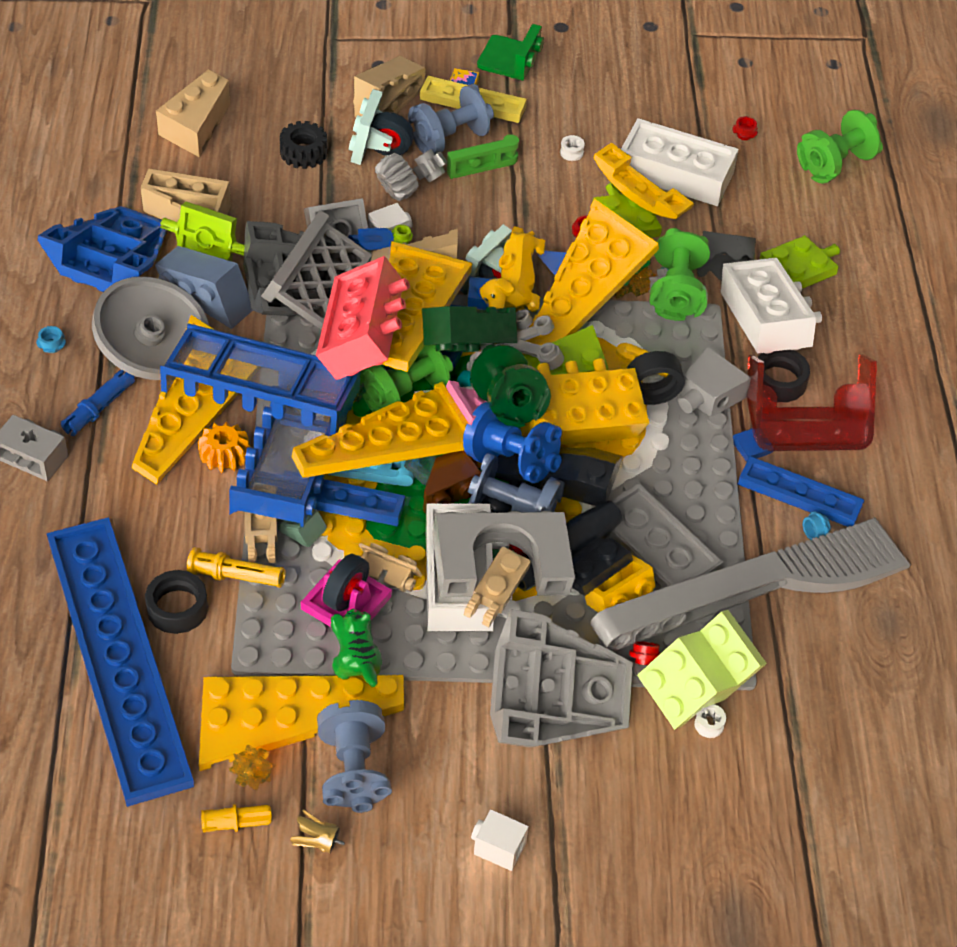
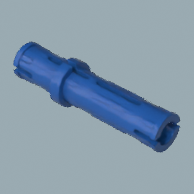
(89, 409)

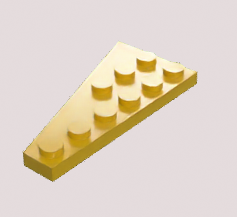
(279, 709)

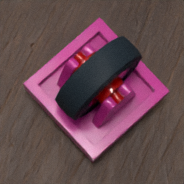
(346, 588)

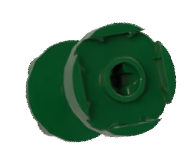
(510, 385)

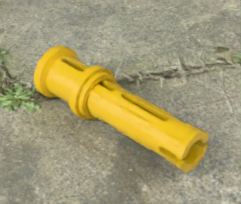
(222, 566)

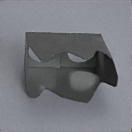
(736, 249)

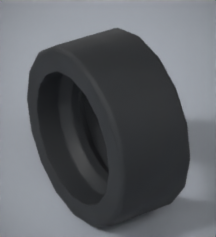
(793, 362)
(654, 363)
(176, 581)

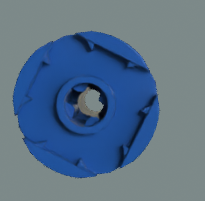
(536, 452)

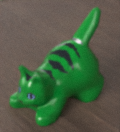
(357, 650)

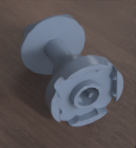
(434, 126)
(522, 499)
(351, 732)

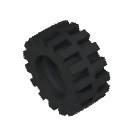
(303, 134)

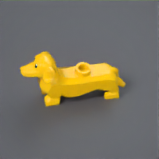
(516, 275)

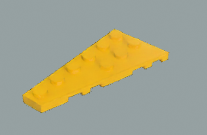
(593, 270)
(433, 283)
(176, 425)
(395, 433)

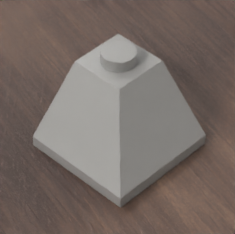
(343, 216)

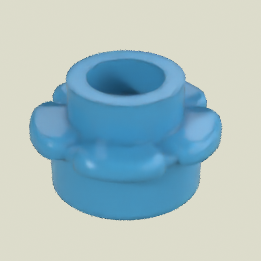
(50, 339)
(816, 525)

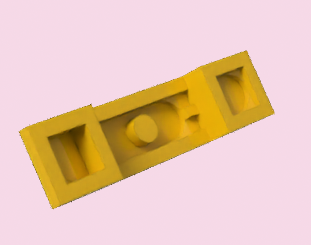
(636, 187)

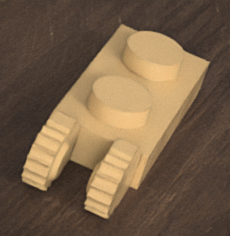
(260, 530)
(498, 584)

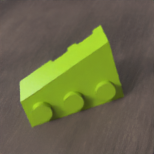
(579, 347)

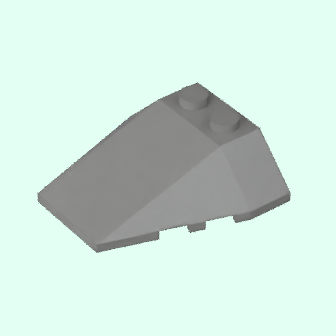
(555, 684)

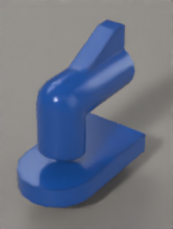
(373, 238)

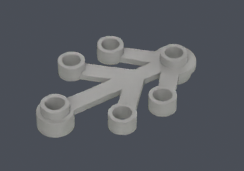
(543, 325)

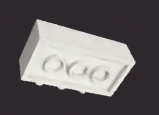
(681, 161)
(769, 305)
(448, 612)

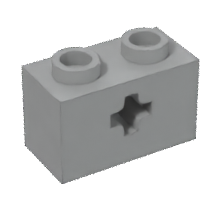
(32, 447)

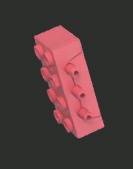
(361, 318)

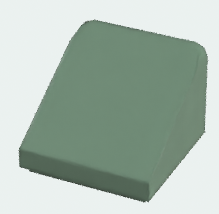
(304, 535)

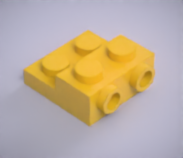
(628, 583)

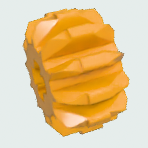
(223, 446)

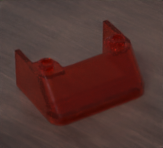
(840, 427)

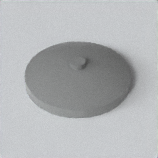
(142, 322)

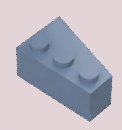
(210, 281)

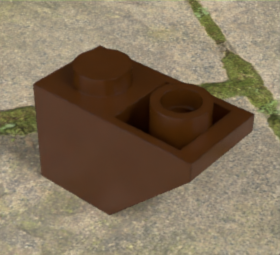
(450, 479)

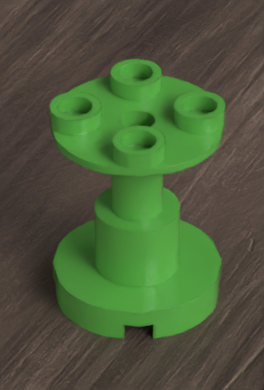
(824, 153)
(679, 292)
(387, 386)

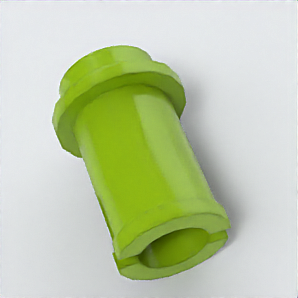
(402, 234)

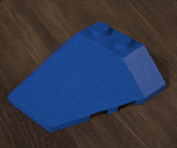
(106, 248)

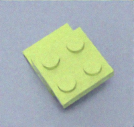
(701, 669)

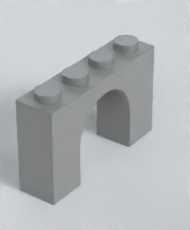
(538, 534)

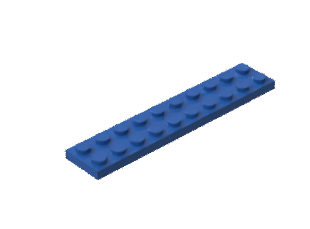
(119, 663)

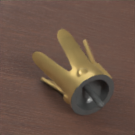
(324, 833)

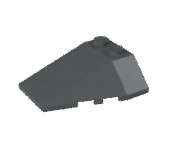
(264, 254)

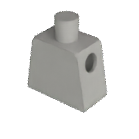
(713, 384)

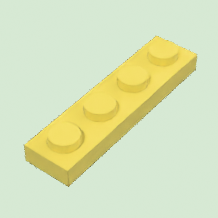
(448, 92)

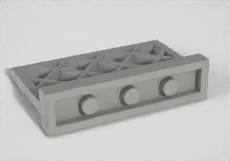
(296, 262)

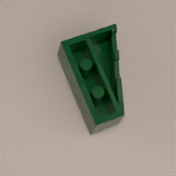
(468, 328)

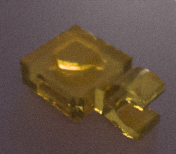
(638, 284)

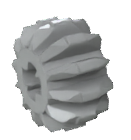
(396, 177)

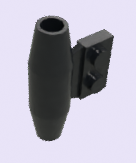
(592, 554)

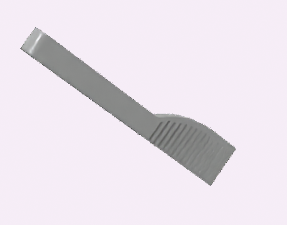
(823, 565)

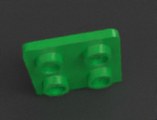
(512, 56)

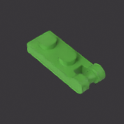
(483, 157)

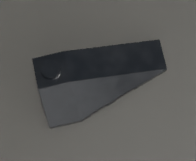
(586, 473)

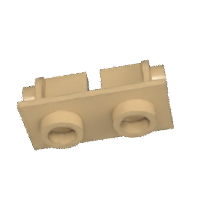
(399, 571)

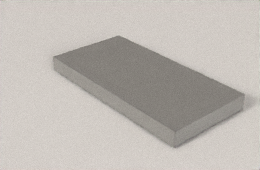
(661, 539)

